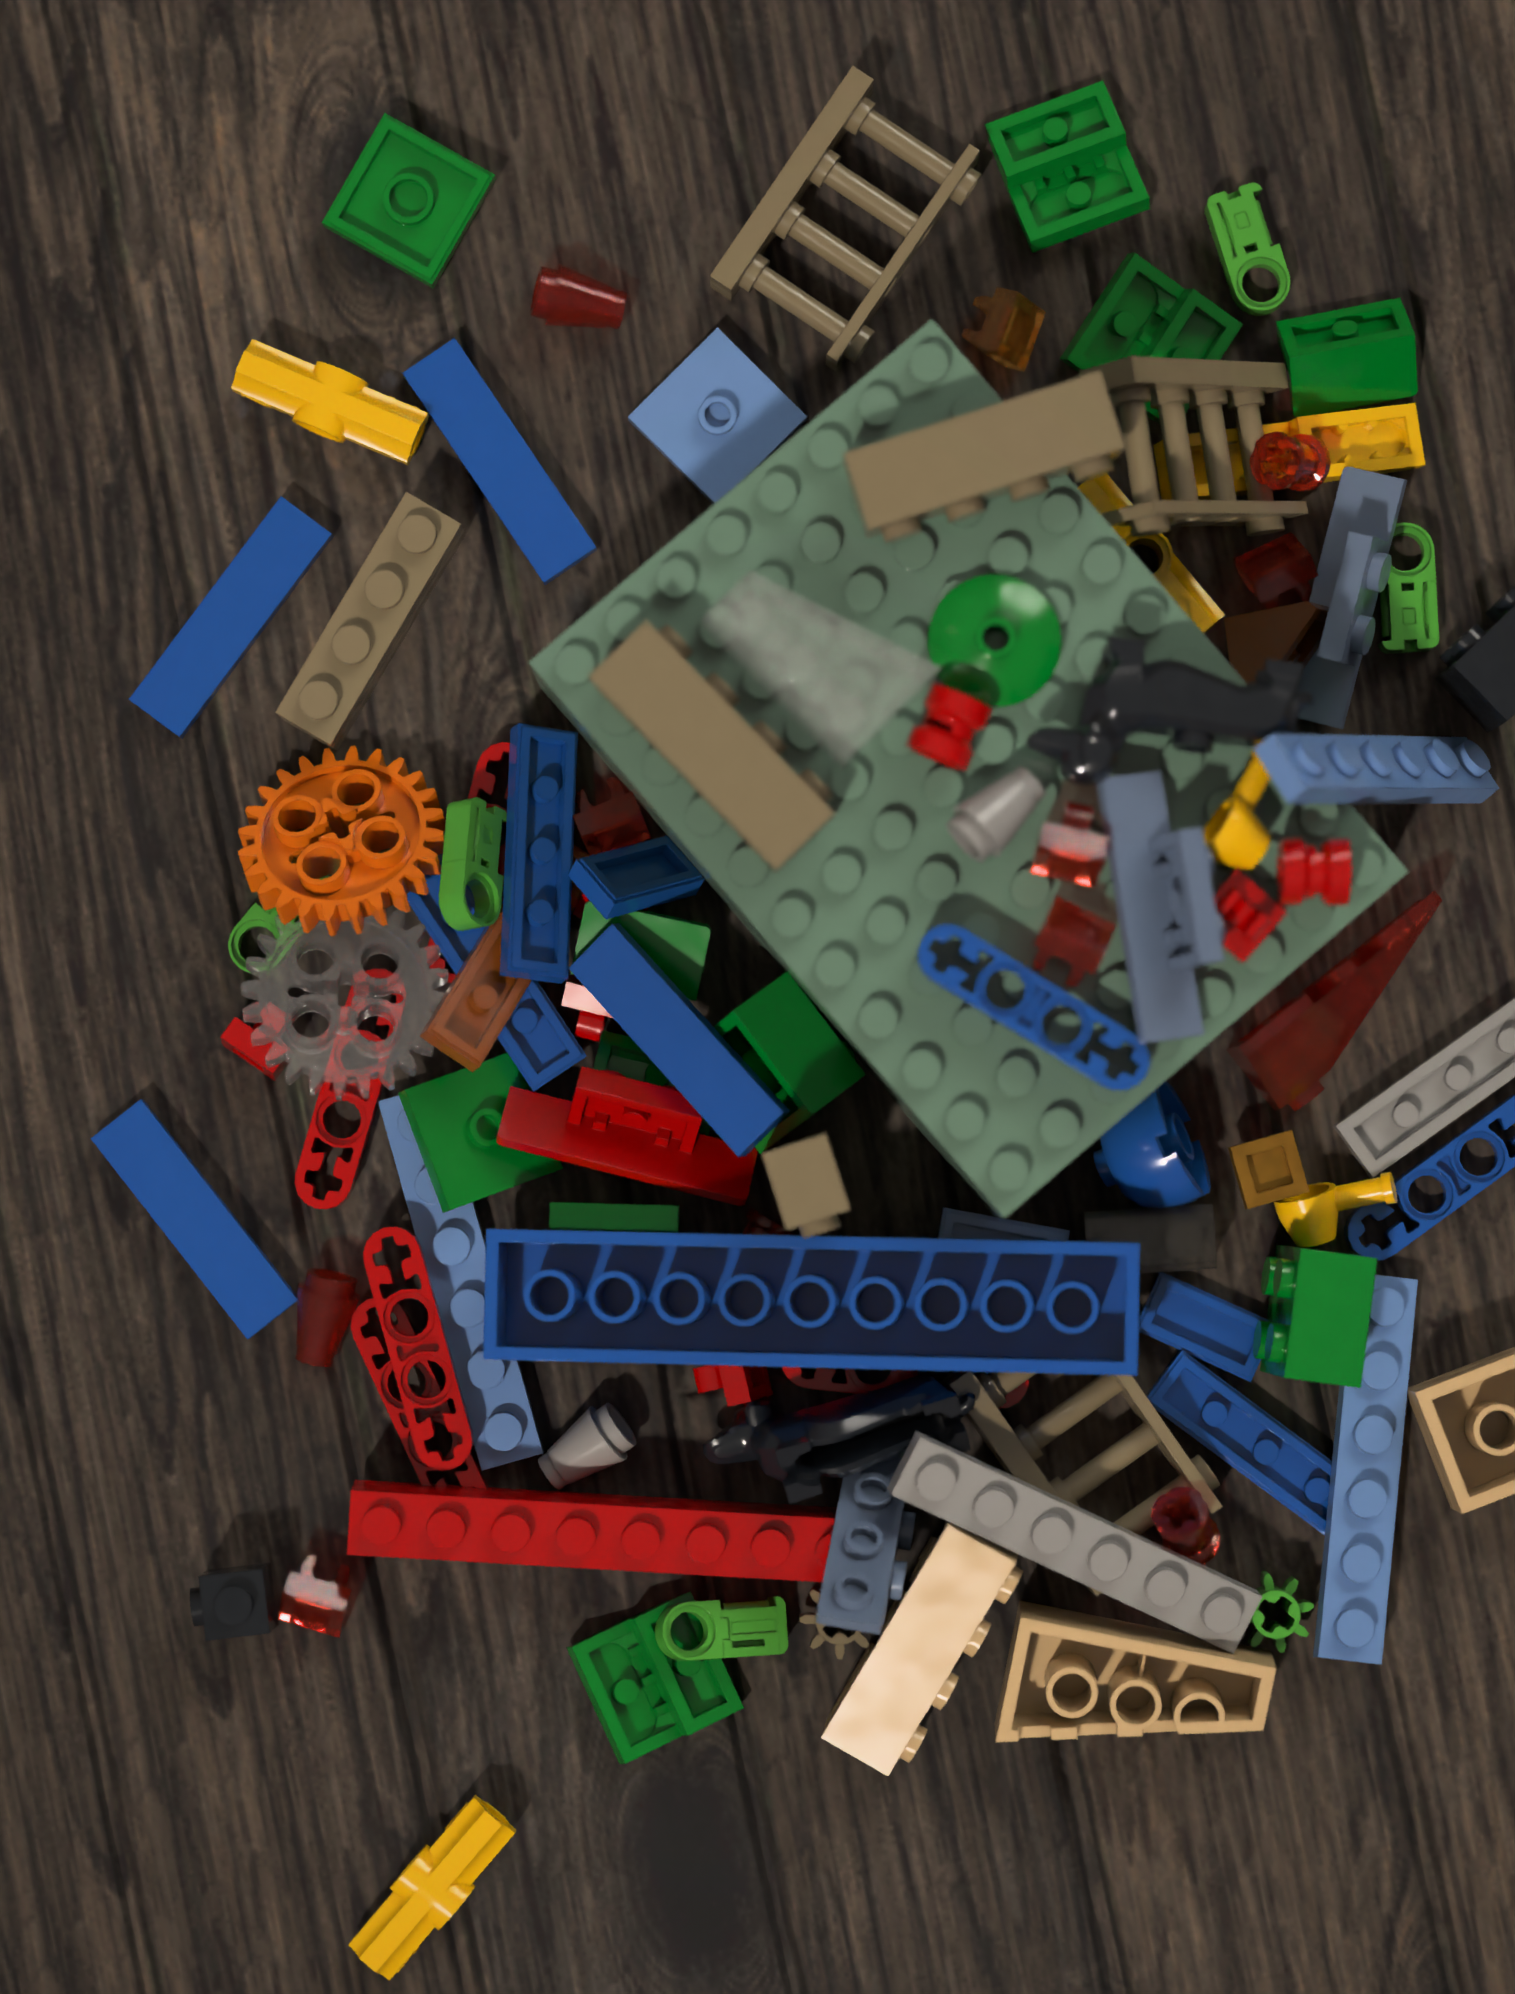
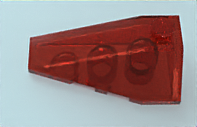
(1313, 1028)

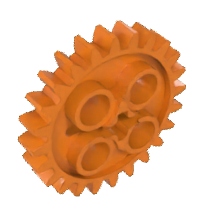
(342, 840)

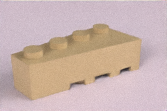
(919, 1646)
(1112, 1676)

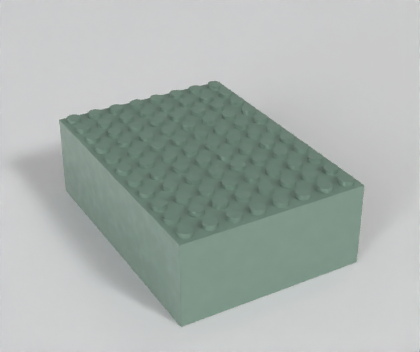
(885, 866)

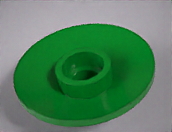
(989, 675)

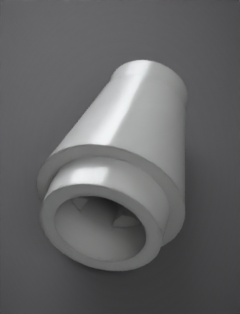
(994, 815)
(588, 1446)

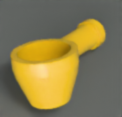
(1234, 830)
(1313, 1216)

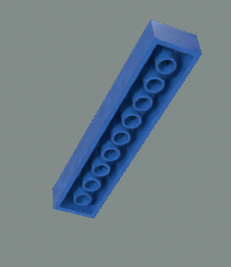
(812, 1301)

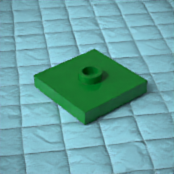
(409, 200)
(457, 1132)

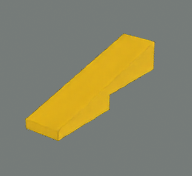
(1365, 439)

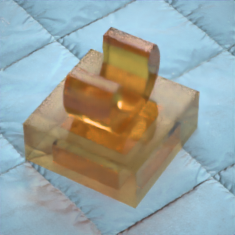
(1008, 328)

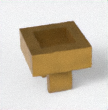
(1268, 1169)

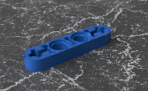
(1037, 1000)
(1455, 1181)

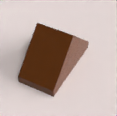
(1275, 633)

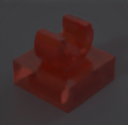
(1277, 568)
(612, 822)
(1070, 849)
(1074, 937)
(316, 1602)

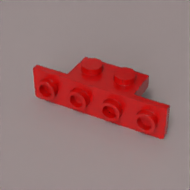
(627, 1132)

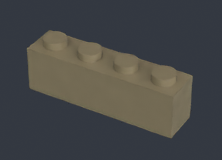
(984, 456)
(371, 621)
(712, 745)
(807, 1185)

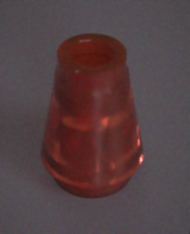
(575, 300)
(323, 1314)

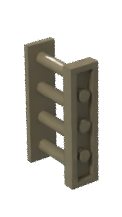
(818, 164)
(1206, 386)
(1021, 1446)

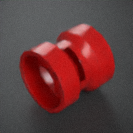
(953, 712)
(1305, 871)

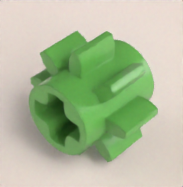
(1289, 1605)

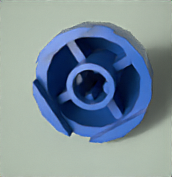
(1153, 1154)

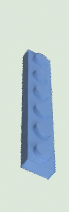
(1376, 769)
(455, 1260)
(1366, 1484)

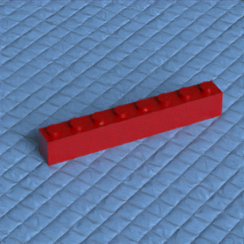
(589, 1530)

